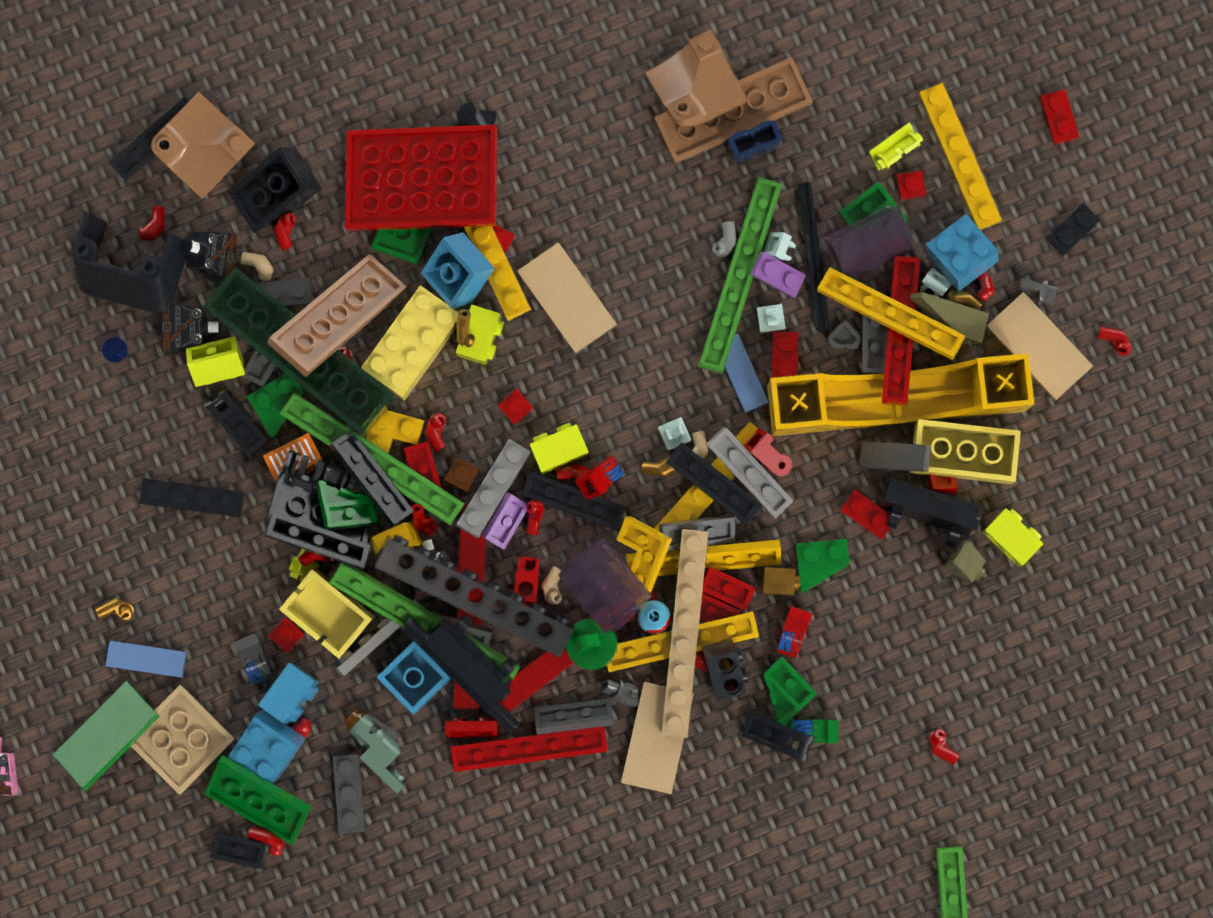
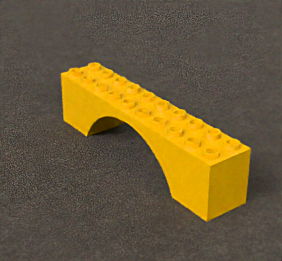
(937, 393)

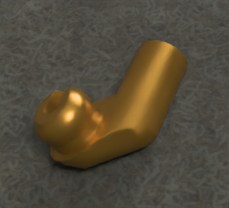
(964, 297)
(463, 323)
(658, 469)
(116, 607)

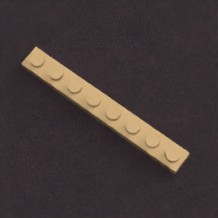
(685, 633)

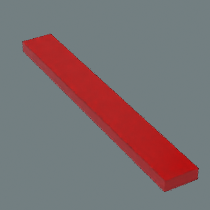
(471, 558)
(539, 674)

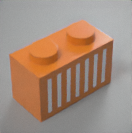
(302, 445)

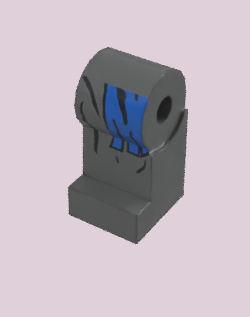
(254, 659)

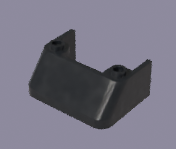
(147, 289)

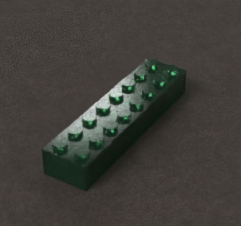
(335, 383)

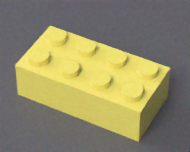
(411, 343)
(969, 451)

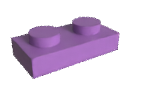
(777, 274)
(505, 520)

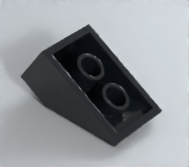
(274, 188)

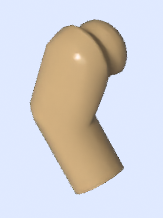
(261, 264)
(700, 444)
(550, 587)

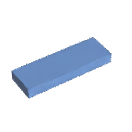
(744, 377)
(146, 659)

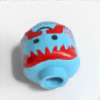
(647, 624)

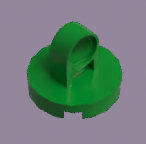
(591, 646)

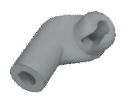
(727, 242)

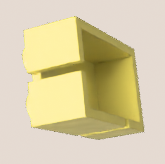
(327, 611)

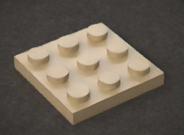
(182, 740)

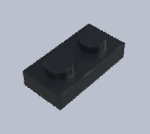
(1073, 229)
(238, 850)

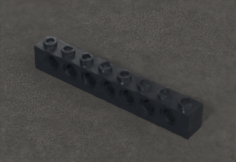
(551, 641)

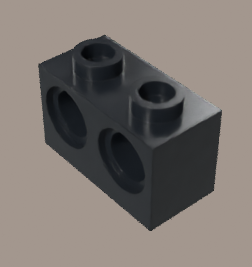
(725, 669)

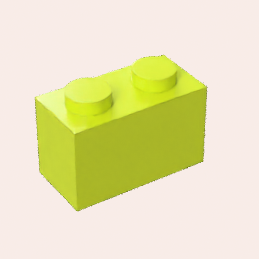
(485, 326)
(215, 361)
(558, 448)
(1013, 537)

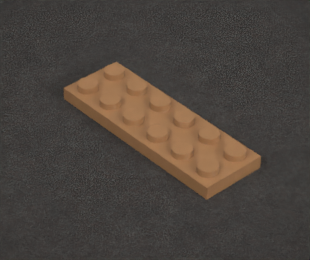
(769, 97)
(337, 315)

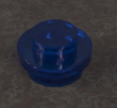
(115, 349)

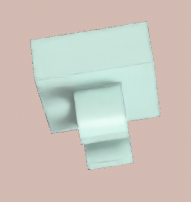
(778, 244)
(936, 282)
(770, 318)
(674, 433)

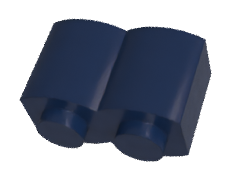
(748, 143)

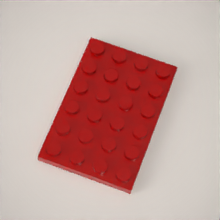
(421, 178)

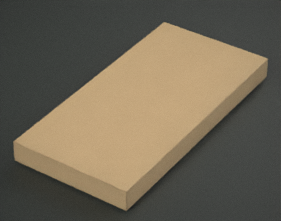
(567, 298)
(1052, 357)
(652, 756)

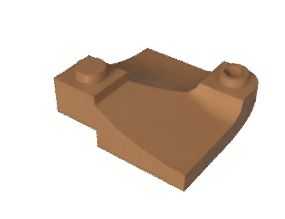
(697, 82)
(201, 145)

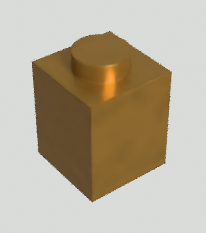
(780, 581)

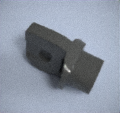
(1045, 292)
(621, 692)

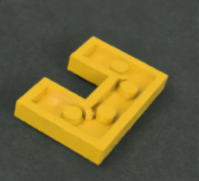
(396, 427)
(650, 549)

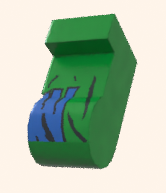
(824, 730)

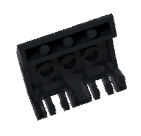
(297, 515)

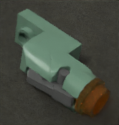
(380, 746)

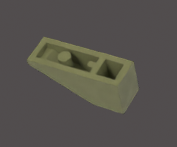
(953, 315)
(966, 563)

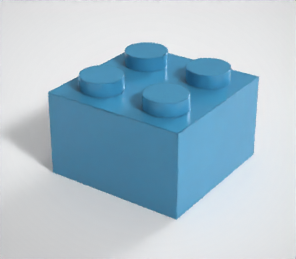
(962, 252)
(457, 270)
(414, 678)
(289, 694)
(266, 747)

